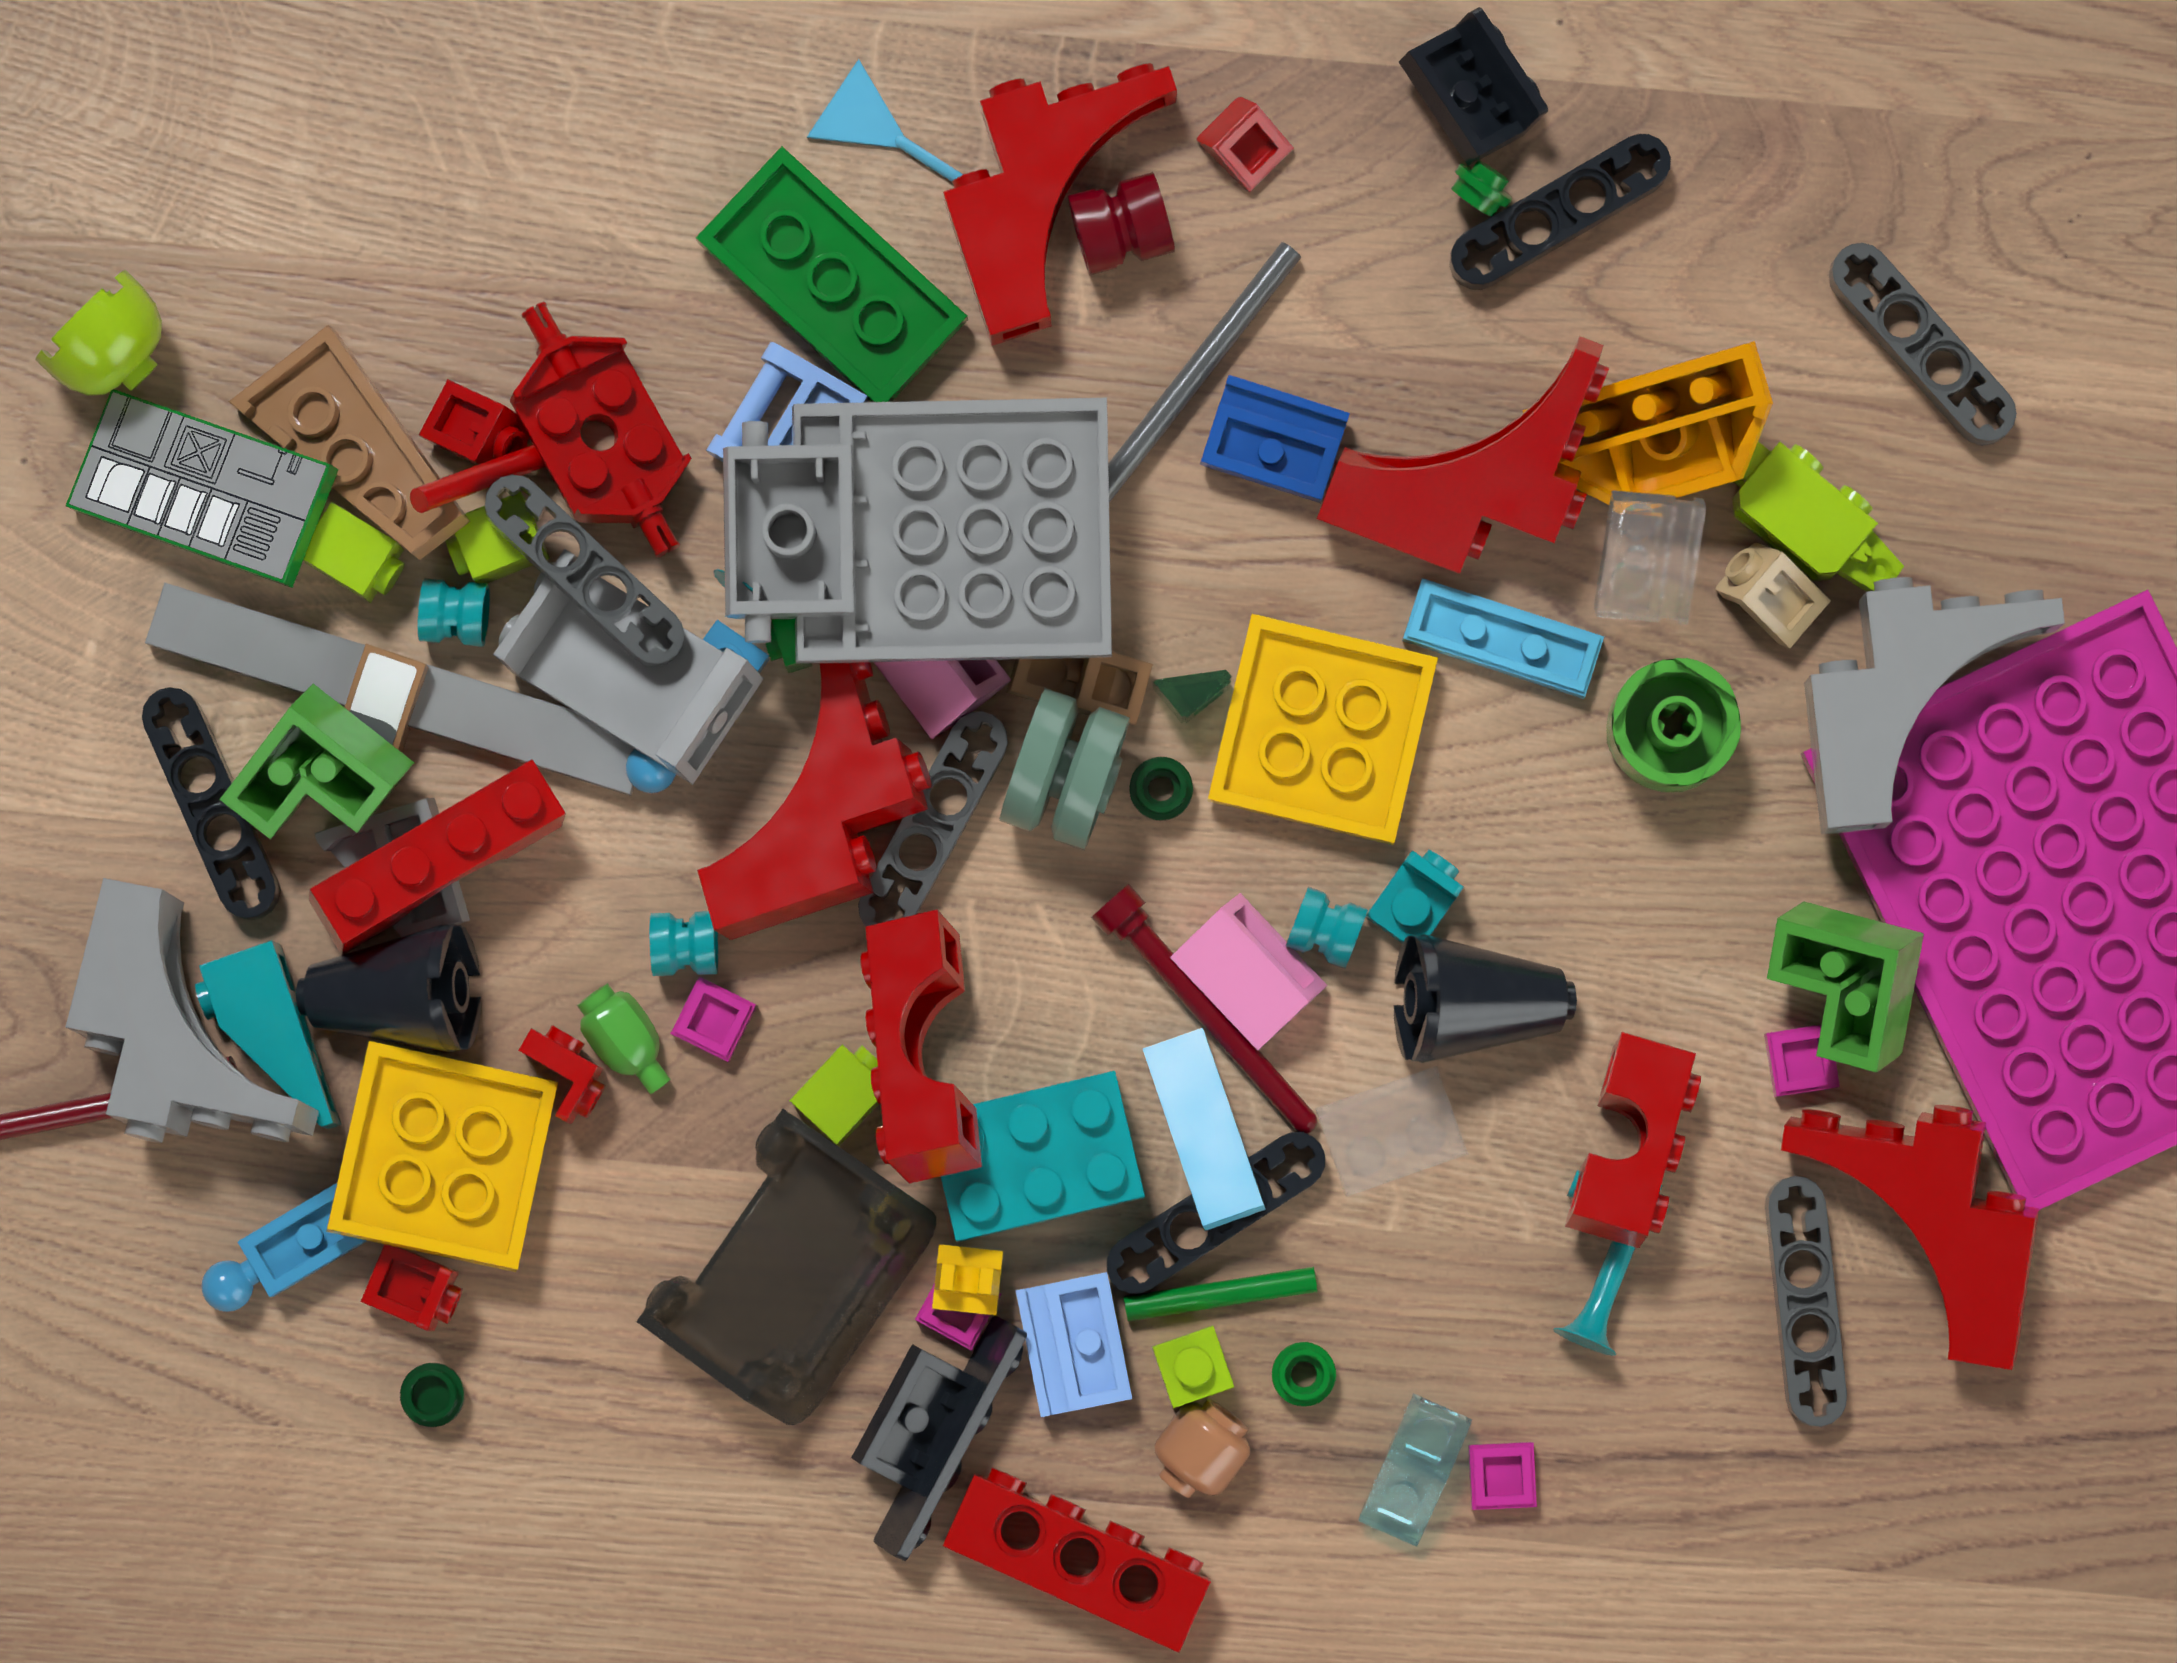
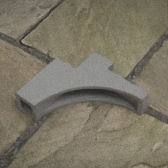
(1910, 650)
(138, 1007)

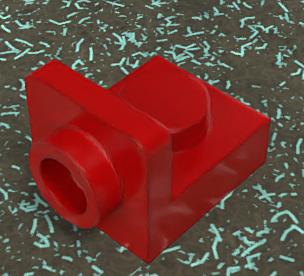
(473, 425)

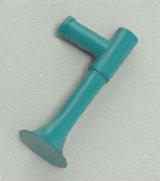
(1591, 1324)

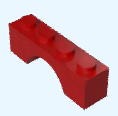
(436, 854)
(912, 976)

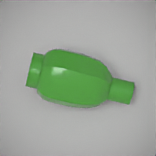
(622, 1035)

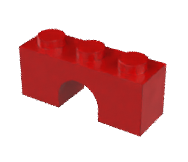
(1650, 1088)

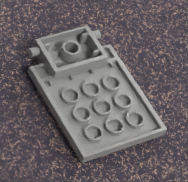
(924, 530)

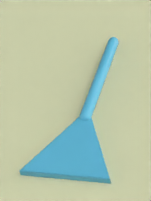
(862, 117)

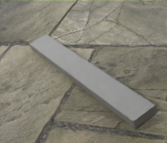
(445, 707)

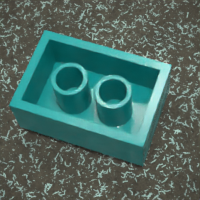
(1046, 1158)

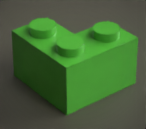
(320, 754)
(1861, 968)

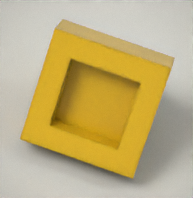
(967, 1280)

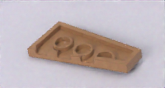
(331, 411)

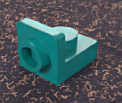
(1416, 896)

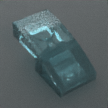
(1415, 1470)

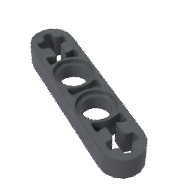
(1913, 351)
(591, 564)
(940, 828)
(1814, 1300)

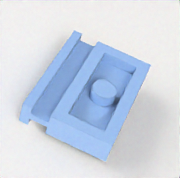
(1074, 1344)

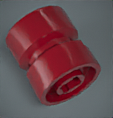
(1123, 223)

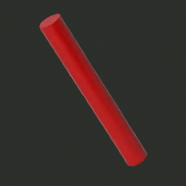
(475, 479)

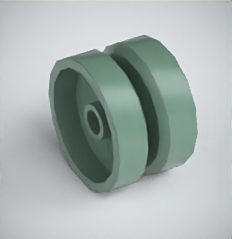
(1068, 770)

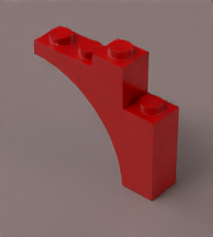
(1040, 151)
(1513, 476)
(810, 846)
(1930, 1181)

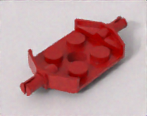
(594, 381)

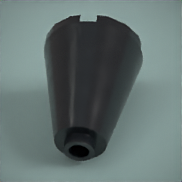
(399, 990)
(1474, 999)

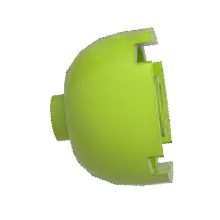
(107, 341)

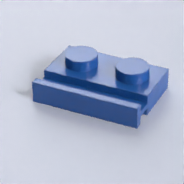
(1274, 439)

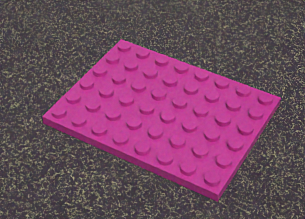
(2047, 894)

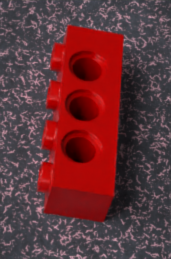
(1161, 1618)

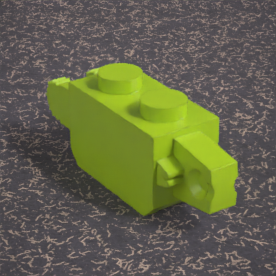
(1811, 519)

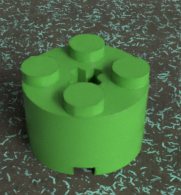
(1710, 721)

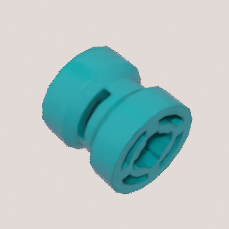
(453, 612)
(1331, 929)
(682, 944)

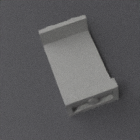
(665, 711)

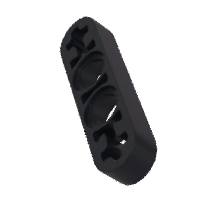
(1556, 206)
(203, 807)
(1156, 1269)

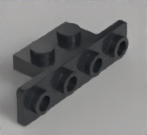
(928, 1427)

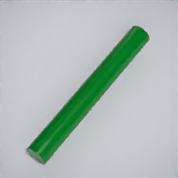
(1220, 1294)

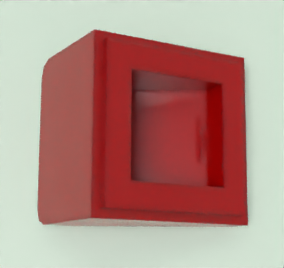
(1245, 142)

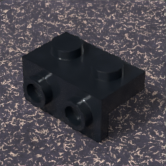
(1475, 87)

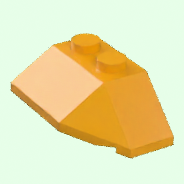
(1674, 427)

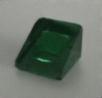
(1192, 693)

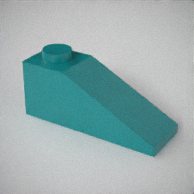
(259, 1011)

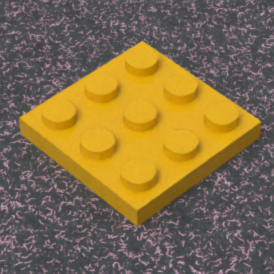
(1322, 729)
(442, 1156)

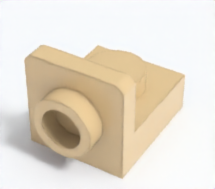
(1772, 592)

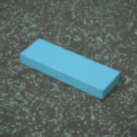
(1503, 638)
(1204, 1129)

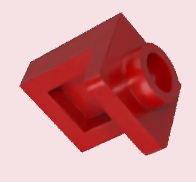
(561, 1054)
(413, 1288)

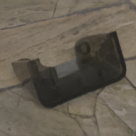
(794, 1274)

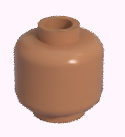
(1202, 1449)

